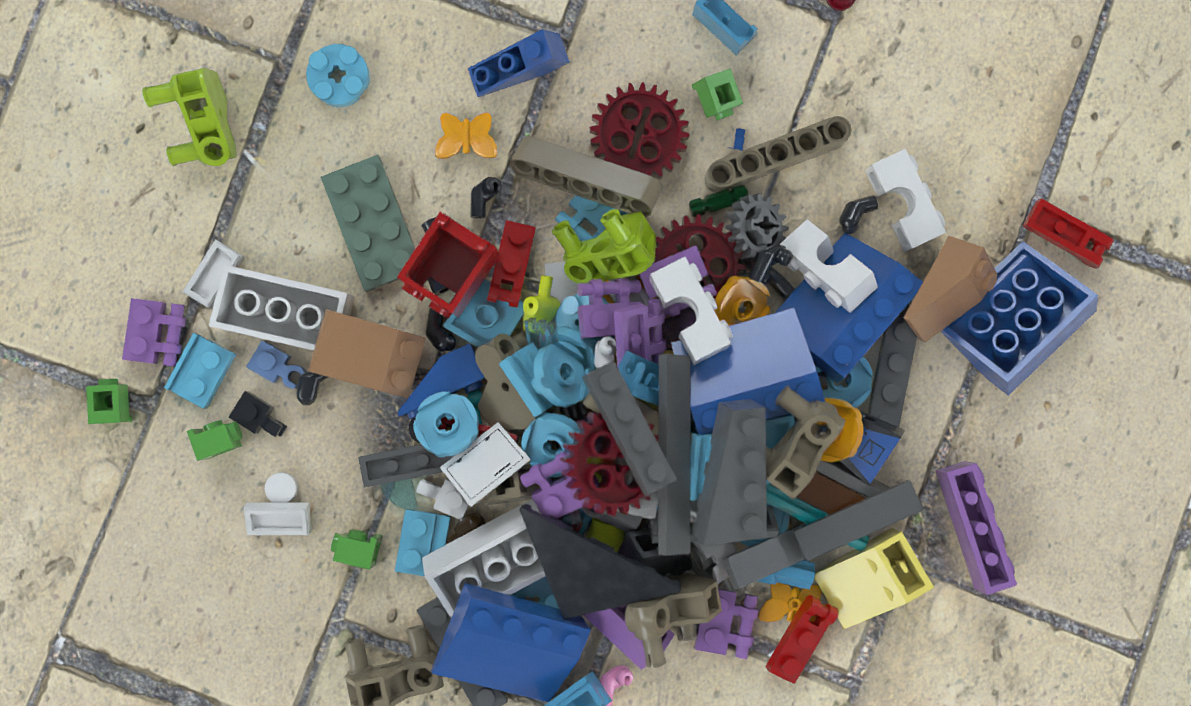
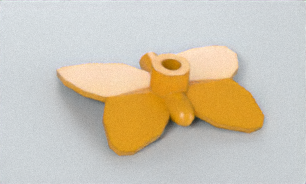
(466, 134)
(786, 601)

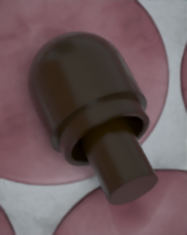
(466, 525)

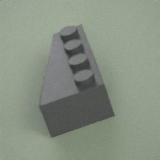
(735, 478)

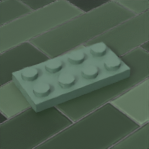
(370, 221)

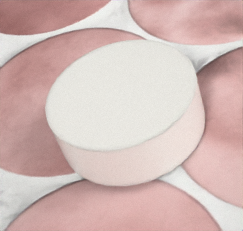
(281, 487)

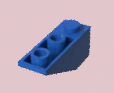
(519, 63)
(449, 374)

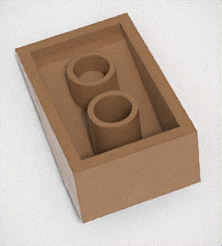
(951, 287)
(366, 354)

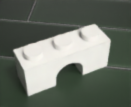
(899, 175)
(844, 283)
(681, 284)

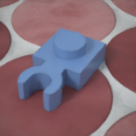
(272, 364)

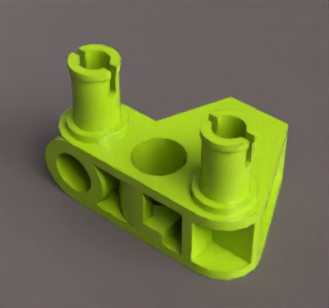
(208, 116)
(618, 252)

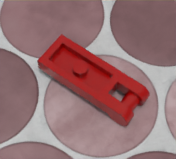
(1067, 233)
(512, 263)
(801, 639)

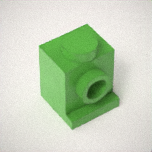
(718, 94)
(98, 403)
(215, 440)
(356, 548)

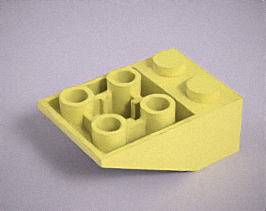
(873, 579)

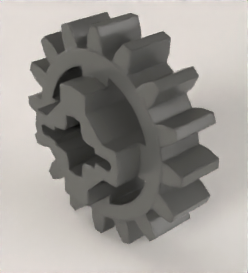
(755, 225)

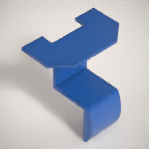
(739, 139)

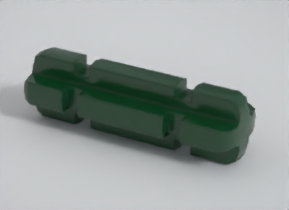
(717, 200)

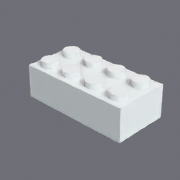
(274, 307)
(490, 557)

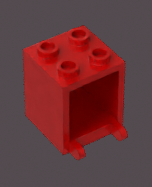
(451, 258)

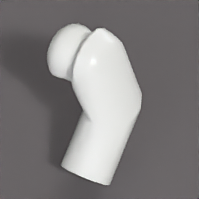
(604, 351)

